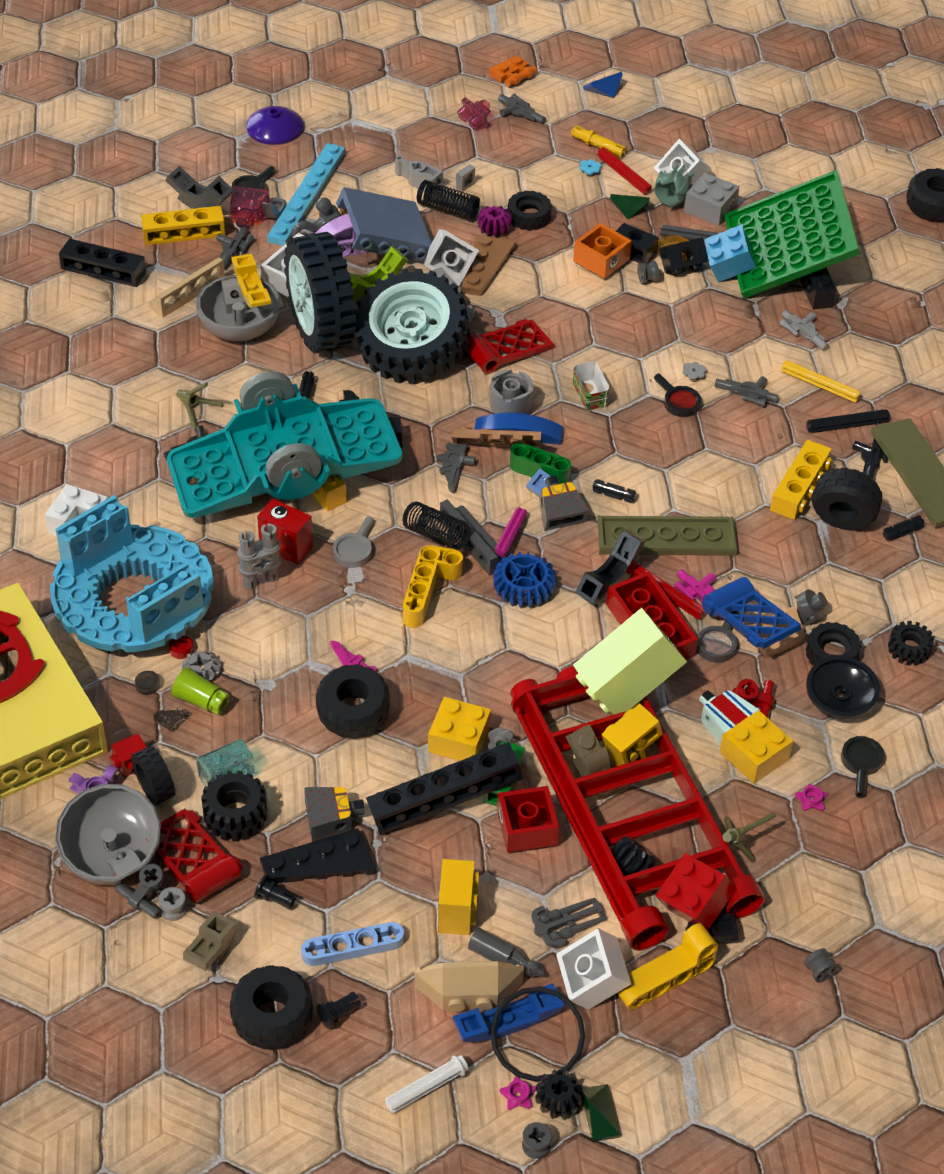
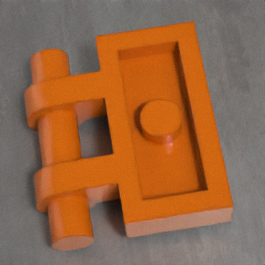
(512, 71)

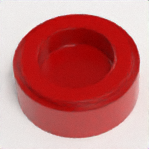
(181, 647)

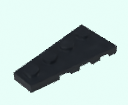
(326, 857)

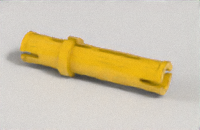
(591, 138)

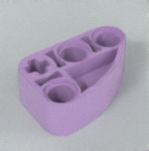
(344, 233)

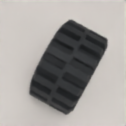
(234, 789)

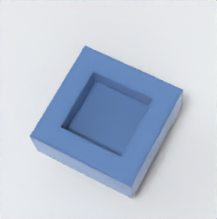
(537, 482)

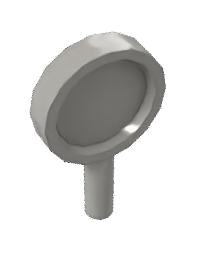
(354, 549)

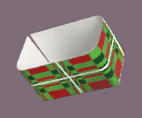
(584, 374)

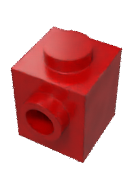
(122, 753)

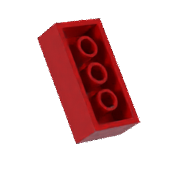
(645, 593)

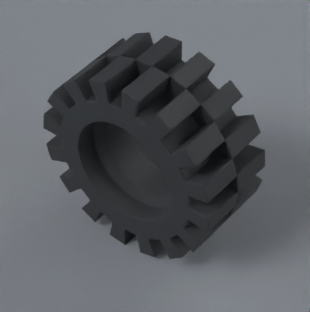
(907, 652)

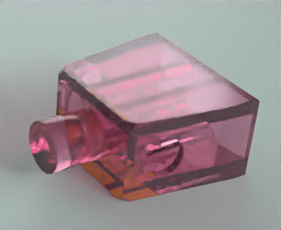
(247, 205)

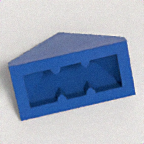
(606, 86)

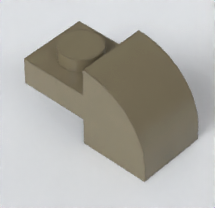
(588, 752)
(212, 942)

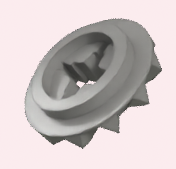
(210, 661)

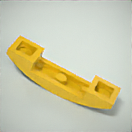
(249, 281)

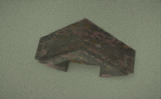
(171, 718)

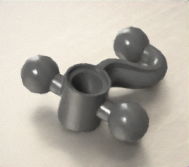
(328, 213)

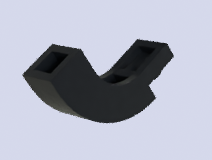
(616, 569)

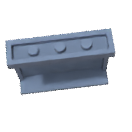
(384, 223)

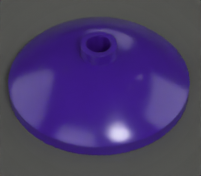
(274, 125)

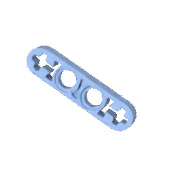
(351, 939)

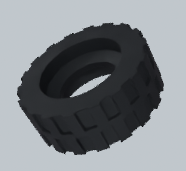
(533, 200)
(832, 632)
(153, 775)

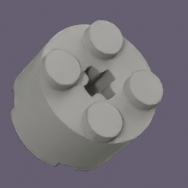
(511, 392)

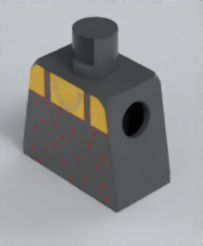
(561, 505)
(330, 811)

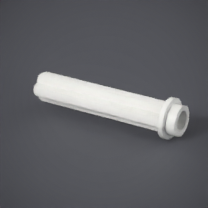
(426, 1084)

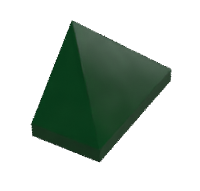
(629, 204)
(600, 1113)

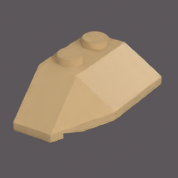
(468, 984)

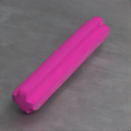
(510, 532)

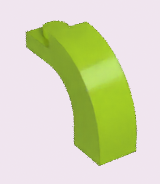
(392, 262)

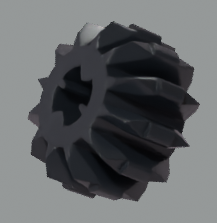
(632, 855)
(569, 1092)

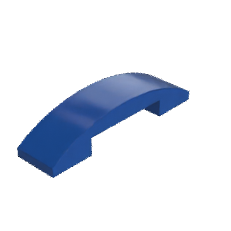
(550, 431)
(515, 1017)

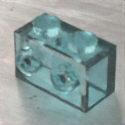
(230, 757)

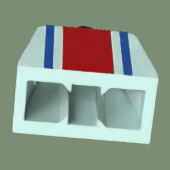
(723, 712)

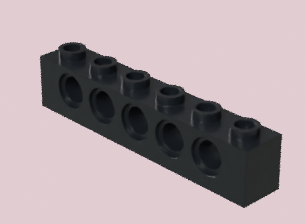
(444, 788)

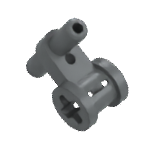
(140, 897)

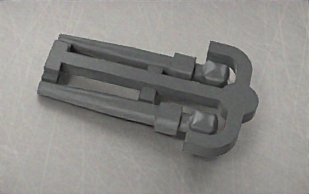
(557, 938)

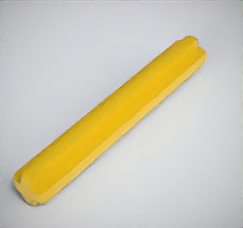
(821, 381)

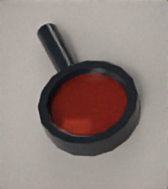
(679, 400)

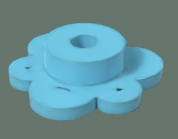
(590, 166)

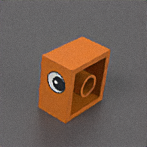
(602, 250)

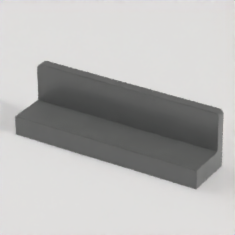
(480, 543)

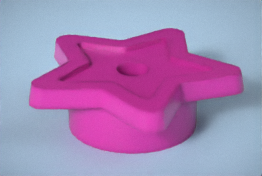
(816, 793)
(521, 1087)

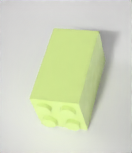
(628, 664)

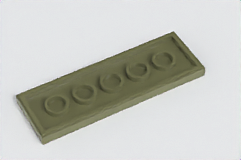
(915, 465)
(671, 534)

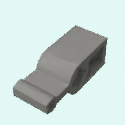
(417, 172)

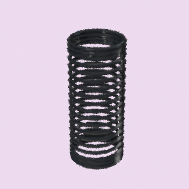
(472, 201)
(422, 519)

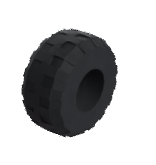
(926, 194)
(847, 499)
(358, 719)
(276, 1028)

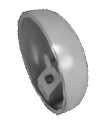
(230, 315)
(108, 833)

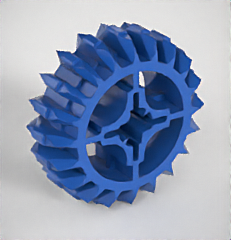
(524, 587)

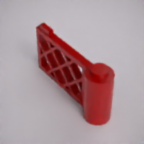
(487, 354)
(207, 875)

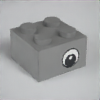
(711, 198)

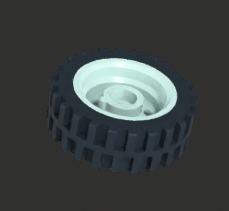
(320, 291)
(415, 340)

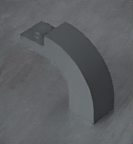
(195, 194)

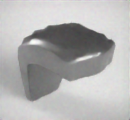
(274, 207)

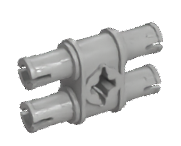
(259, 556)

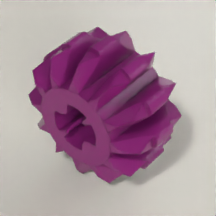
(494, 220)

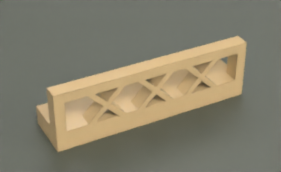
(186, 289)

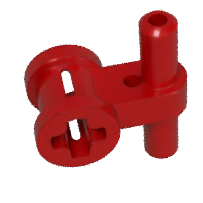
(762, 700)

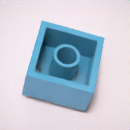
(730, 253)

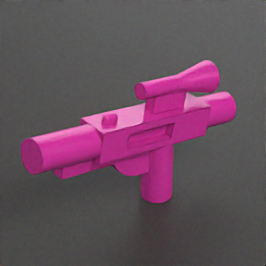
(695, 588)

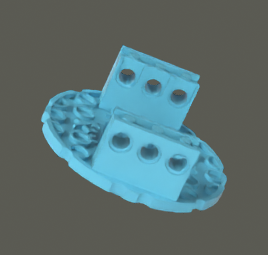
(102, 548)

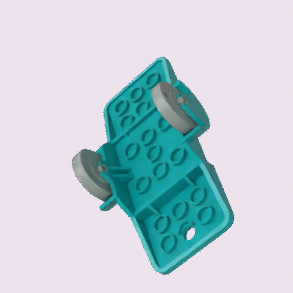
(280, 447)

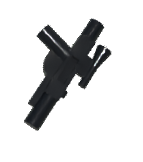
(870, 456)

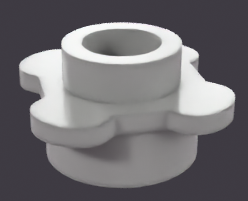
(497, 735)

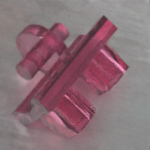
(478, 112)

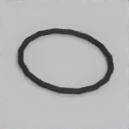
(532, 990)

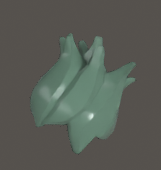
(672, 186)

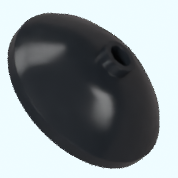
(845, 678)

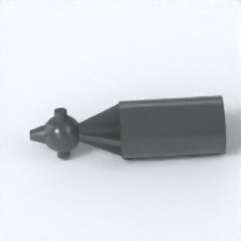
(497, 949)

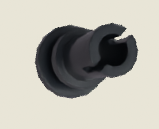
(272, 892)
(334, 1011)

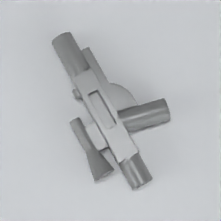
(804, 327)

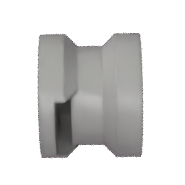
(167, 907)

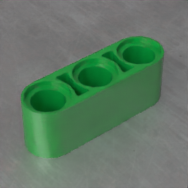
(529, 459)

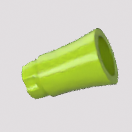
(199, 692)

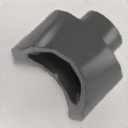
(810, 605)

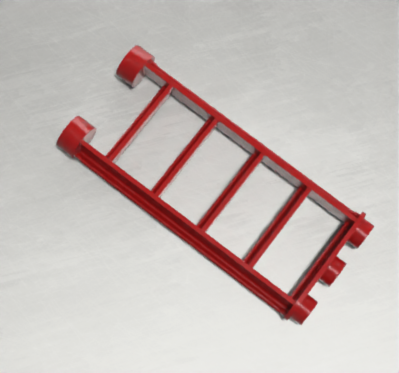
(643, 925)

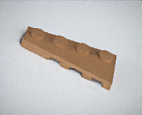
(486, 263)
(496, 438)

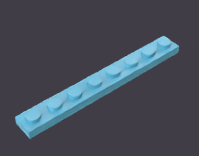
(306, 193)

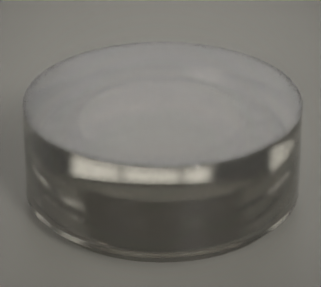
(147, 682)

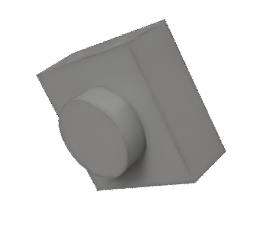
(465, 178)

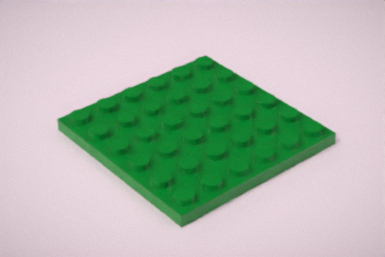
(795, 232)

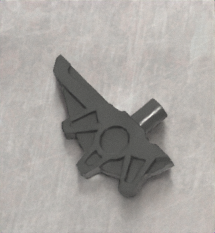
(453, 461)

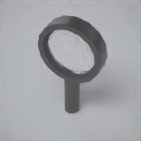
(717, 642)

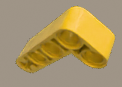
(431, 564)
(671, 969)

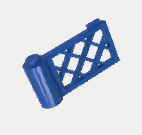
(735, 597)

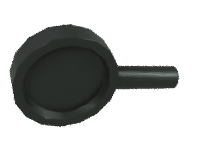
(252, 181)
(862, 757)

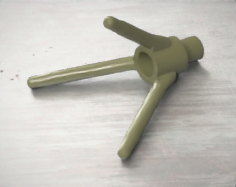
(190, 399)
(738, 835)

